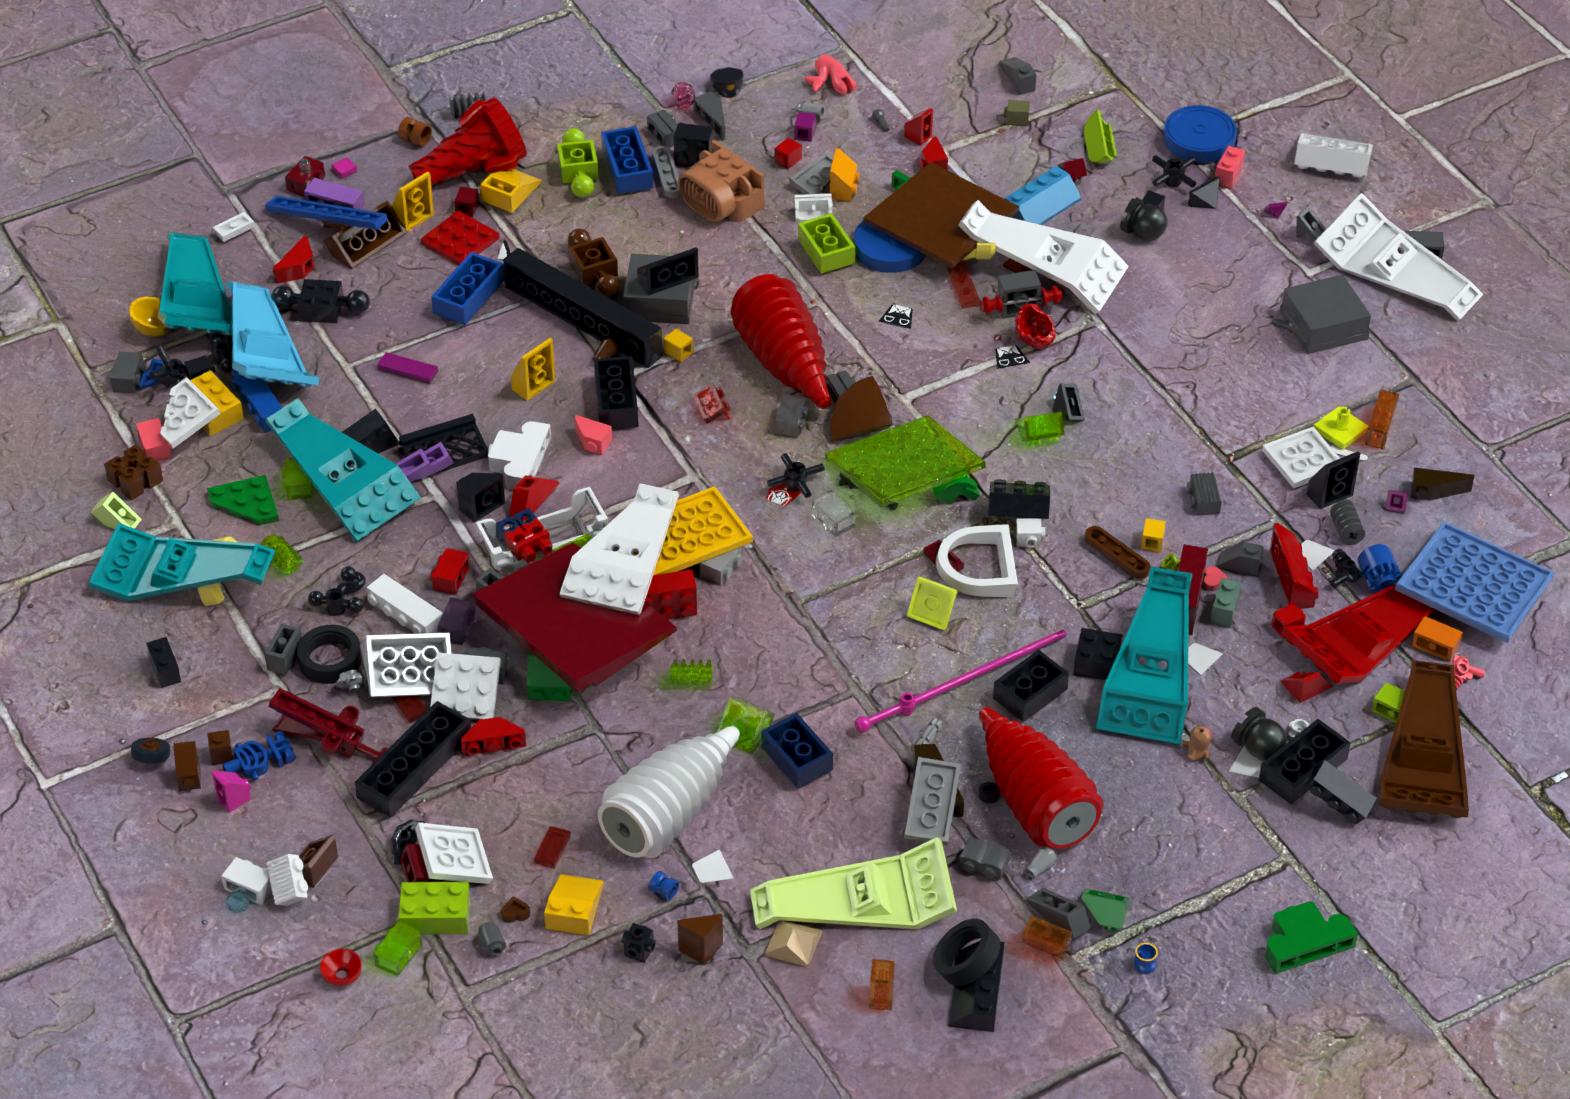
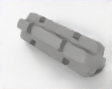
(930, 732)

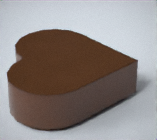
(515, 910)

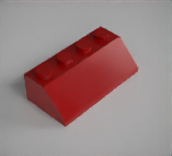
(1292, 568)

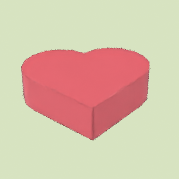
(1213, 577)

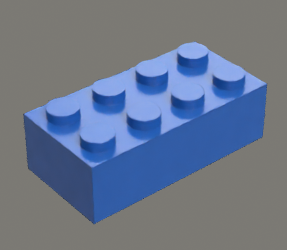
(627, 160)
(468, 288)

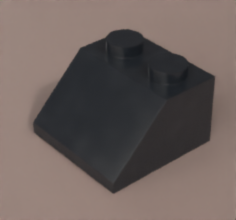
(480, 494)

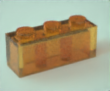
(1382, 419)

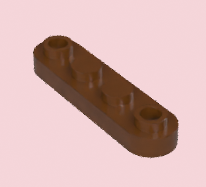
(1117, 552)

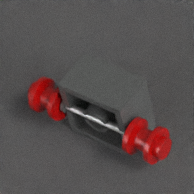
(1016, 291)

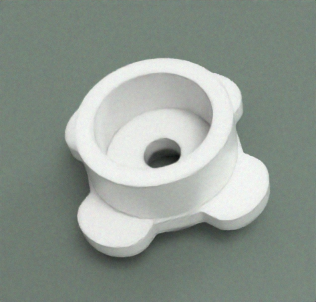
(1297, 726)

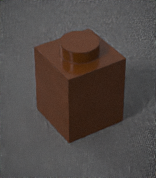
(220, 747)

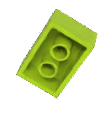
(826, 243)
(435, 907)

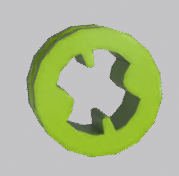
(1170, 562)

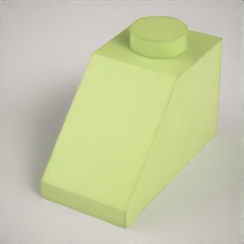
(112, 510)

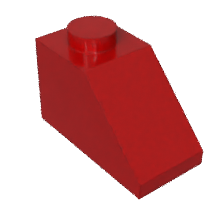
(919, 127)
(934, 153)

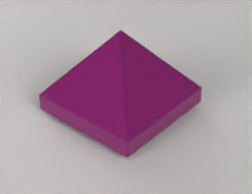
(1275, 208)
(1396, 501)

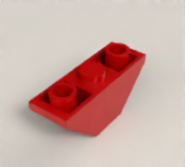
(295, 263)
(530, 494)
(492, 736)

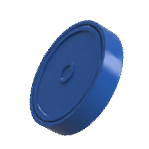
(1199, 133)
(884, 252)

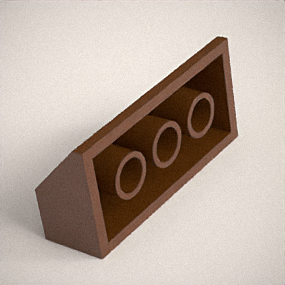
(355, 244)

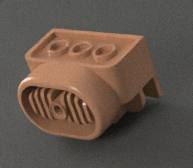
(722, 186)

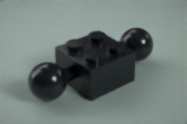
(320, 300)

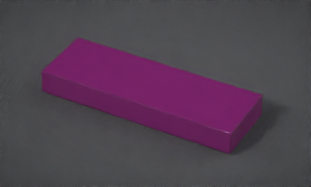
(407, 367)

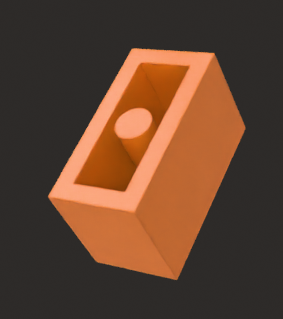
(1437, 638)

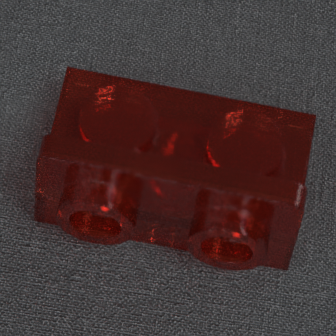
(711, 402)

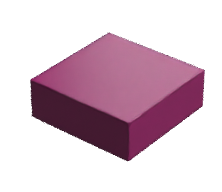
(344, 167)

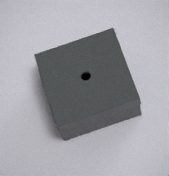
(665, 306)
(1325, 314)

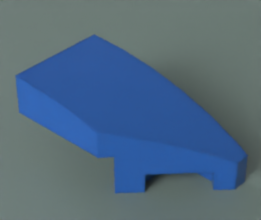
(146, 381)

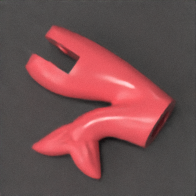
(840, 78)

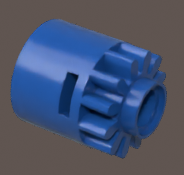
(1379, 567)

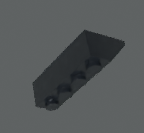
(976, 1003)

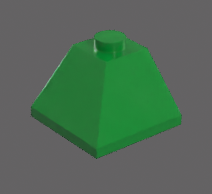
(1107, 908)

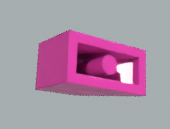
(230, 789)

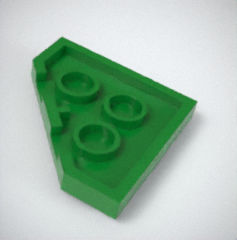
(246, 499)

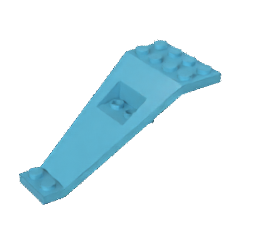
(261, 339)

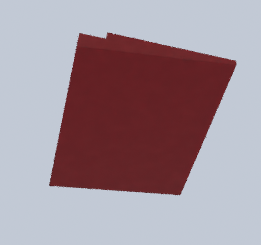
(569, 636)

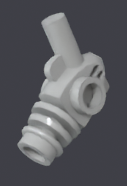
(352, 680)

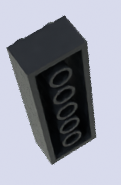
(412, 759)

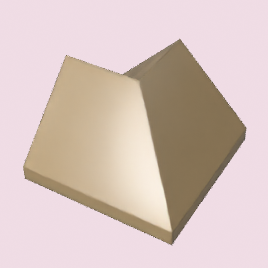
(793, 943)

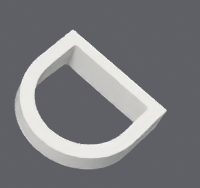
(992, 587)

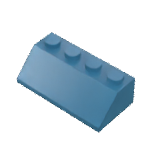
(1045, 196)

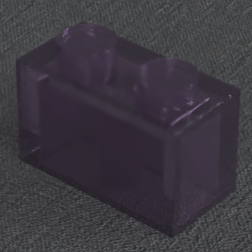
(458, 620)

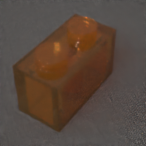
(1047, 937)
(882, 984)

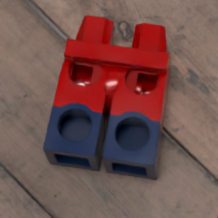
(525, 537)

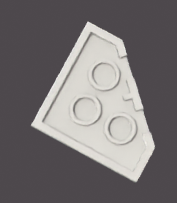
(186, 413)

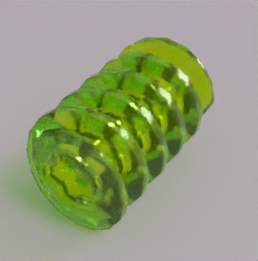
(285, 556)
(691, 672)

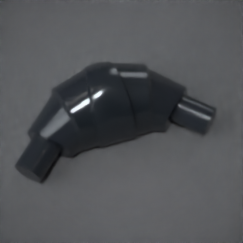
(403, 835)

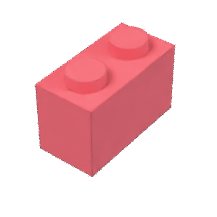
(1230, 166)
(152, 441)

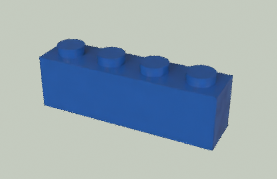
(257, 397)

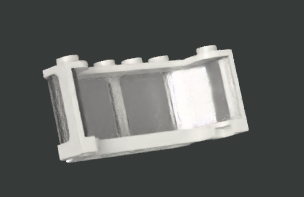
(563, 525)

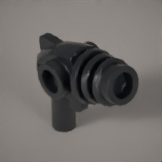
(1345, 568)

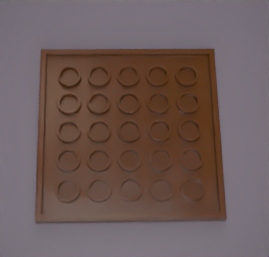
(928, 212)

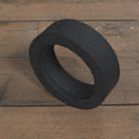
(323, 635)
(975, 965)

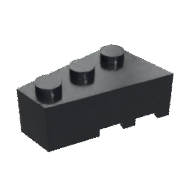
(372, 432)

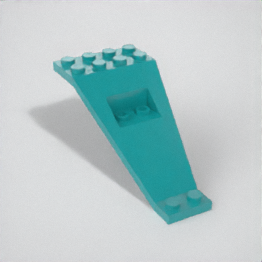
(193, 287)
(360, 495)
(139, 564)

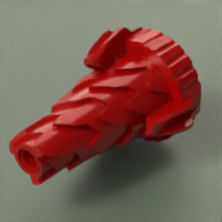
(484, 139)

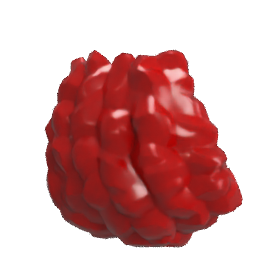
(1034, 326)

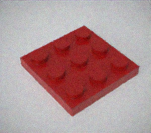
(459, 237)

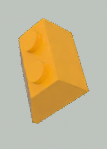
(843, 177)

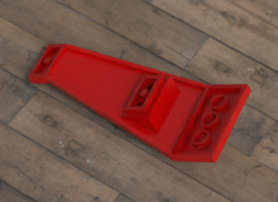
(1360, 635)

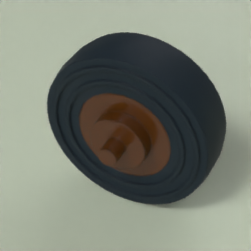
(150, 750)

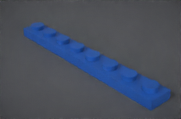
(326, 212)

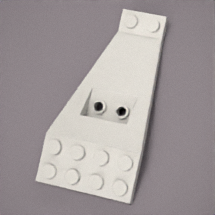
(1365, 239)
(1072, 259)
(617, 577)

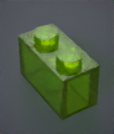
(296, 482)
(397, 948)

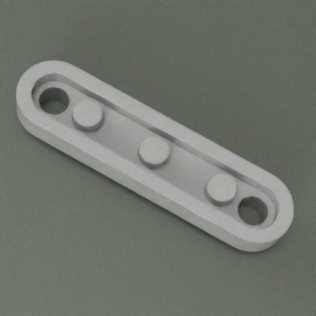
(666, 171)

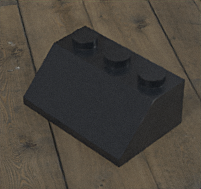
(669, 272)

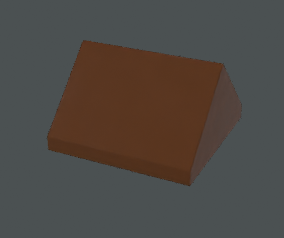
(318, 858)
(700, 936)

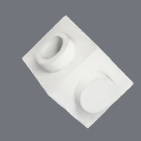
(1029, 533)

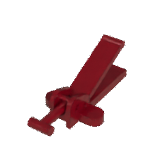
(312, 722)

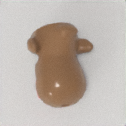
(1199, 742)

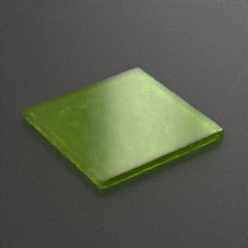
(905, 460)

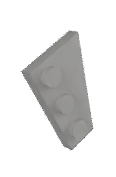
(813, 177)

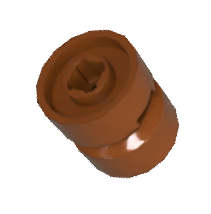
(415, 131)

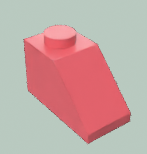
(593, 434)

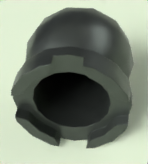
(1145, 220)
(1259, 734)

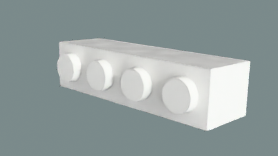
(403, 605)

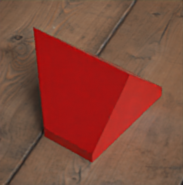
(1305, 686)

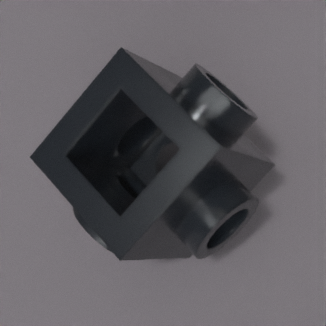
(638, 942)

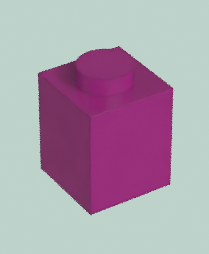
(805, 126)

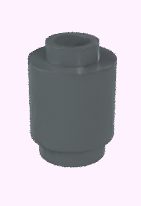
(491, 939)

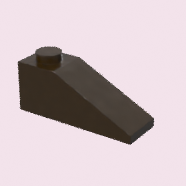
(1437, 484)

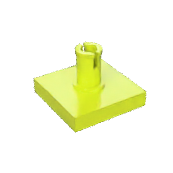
(1341, 427)
(931, 603)

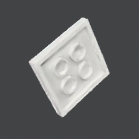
(1300, 455)
(467, 684)
(453, 853)

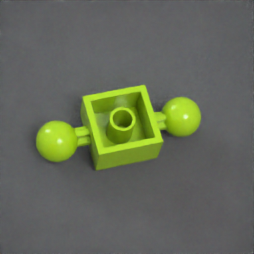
(578, 162)

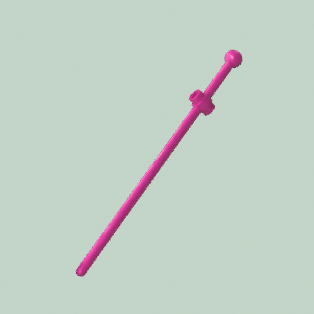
(908, 701)

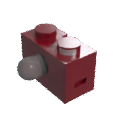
(303, 174)

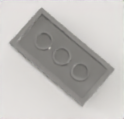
(932, 800)

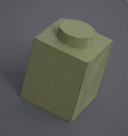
(1017, 112)

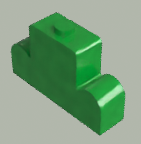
(1305, 936)

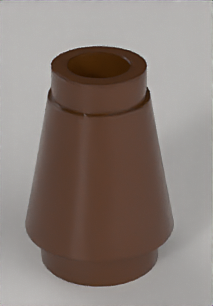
(607, 349)

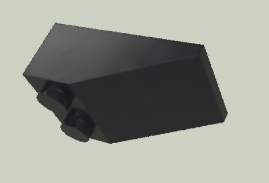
(1334, 481)

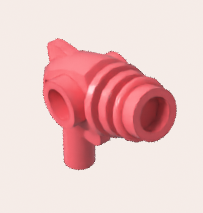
(1464, 671)

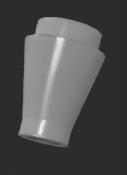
(1042, 861)

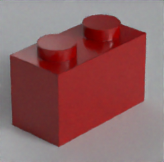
(450, 571)

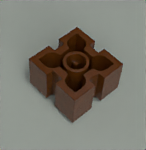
(133, 472)

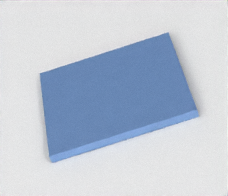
(1475, 581)

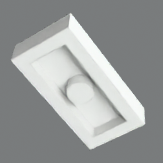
(233, 226)

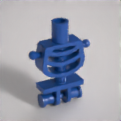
(254, 752)

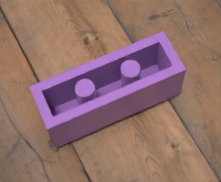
(334, 194)

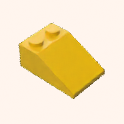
(414, 202)
(534, 371)
(573, 904)

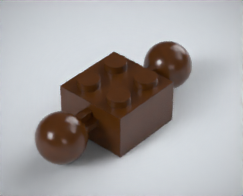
(593, 262)

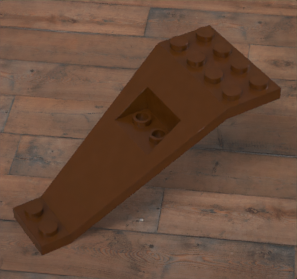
(1426, 749)

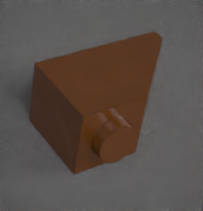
(187, 766)

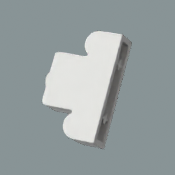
(519, 453)

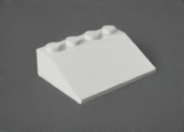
(1333, 155)
(402, 663)

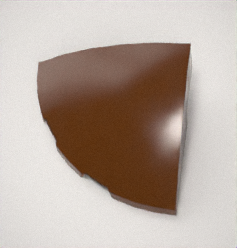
(859, 411)

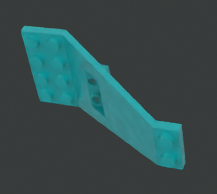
(1145, 697)

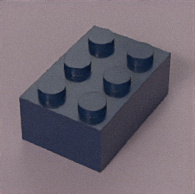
(797, 750)

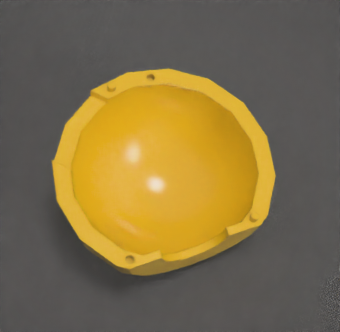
(144, 316)

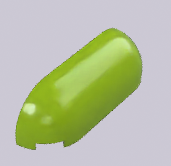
(1099, 139)

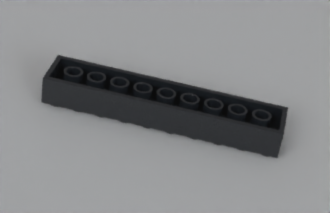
(582, 307)

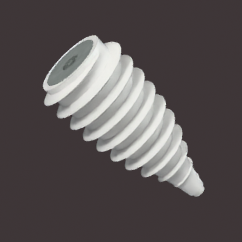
(664, 793)

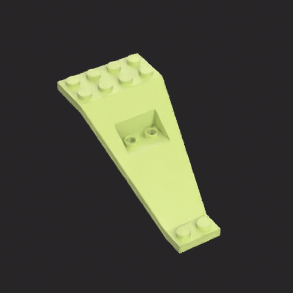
(896, 893)

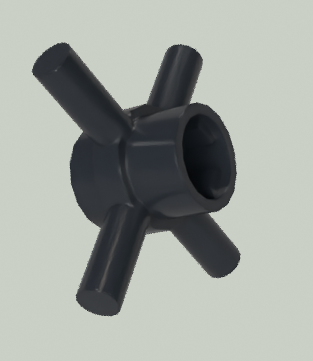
(1173, 172)
(171, 370)
(795, 476)

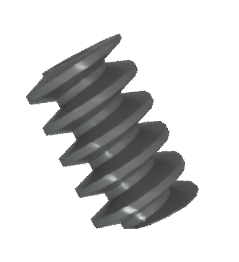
(462, 104)
(1347, 522)

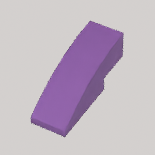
(425, 463)

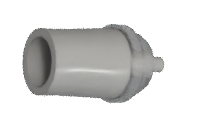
(806, 107)

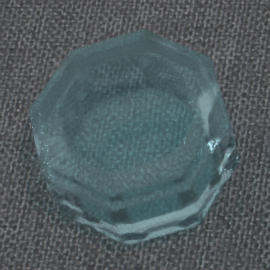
(238, 901)

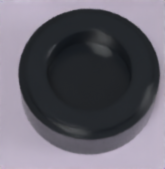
(989, 792)

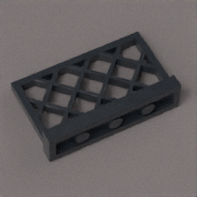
(440, 433)

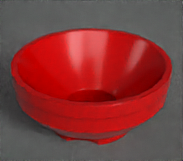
(338, 961)

